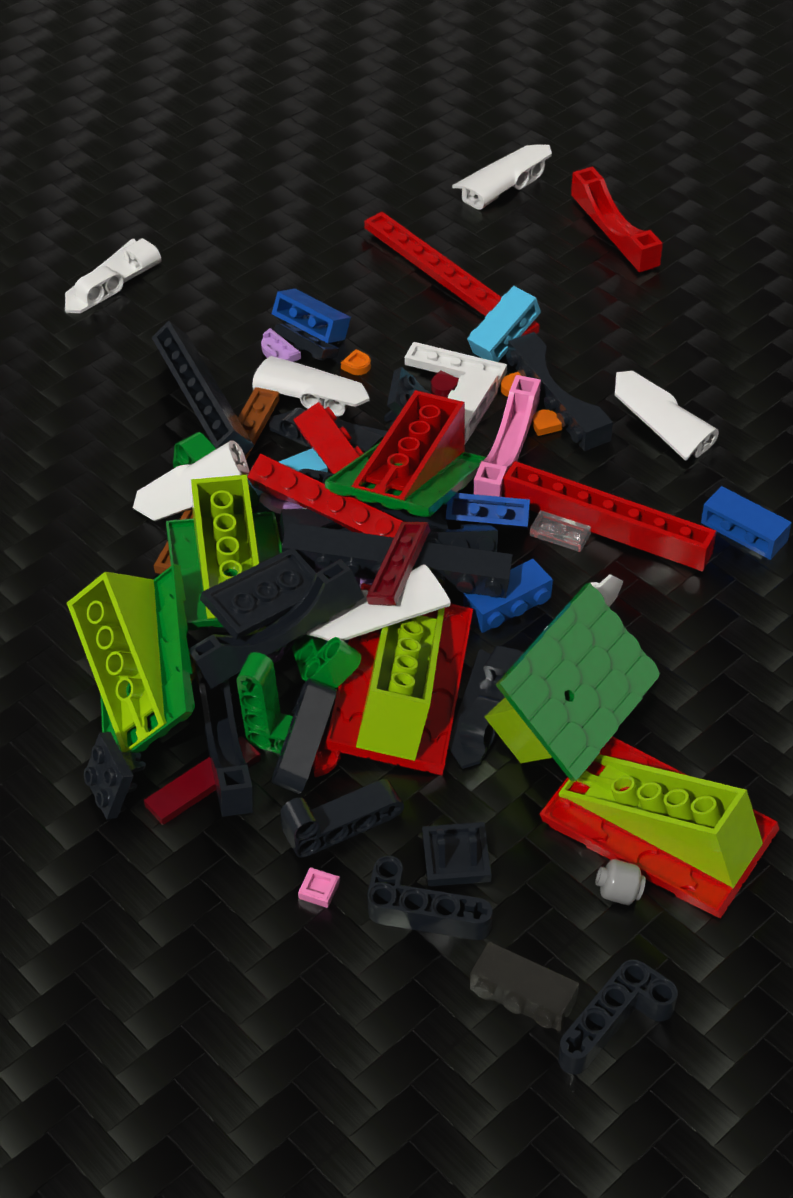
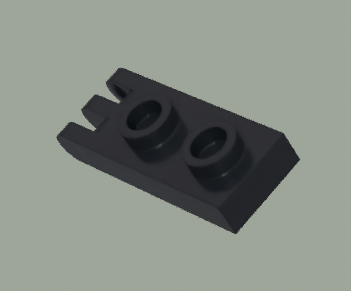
(307, 342)

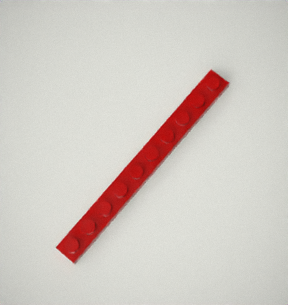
(436, 265)

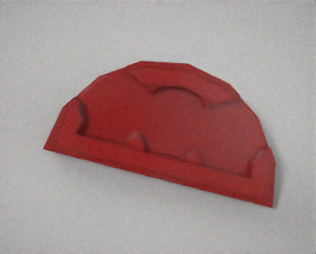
(325, 759)

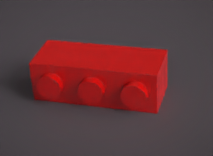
(326, 438)

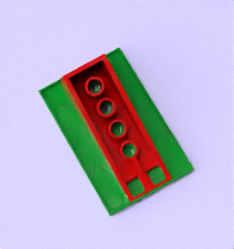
(416, 462)

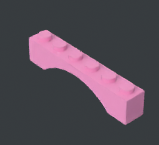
(515, 424)

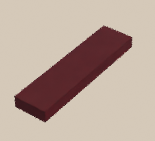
(398, 563)
(191, 787)

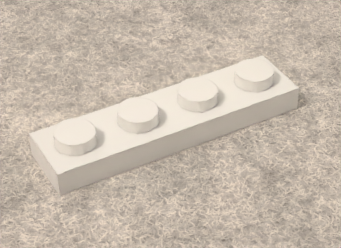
(451, 362)

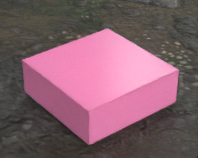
(318, 887)

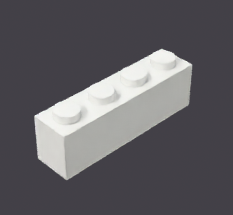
(477, 390)

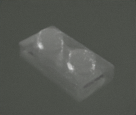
(560, 531)

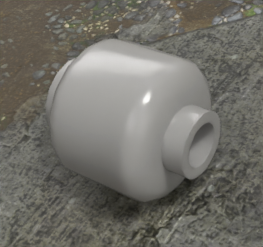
(620, 882)

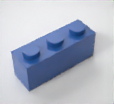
(311, 315)
(492, 510)
(746, 522)
(526, 588)

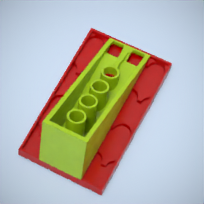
(403, 691)
(675, 827)

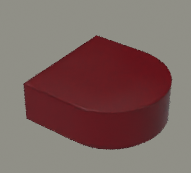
(443, 383)

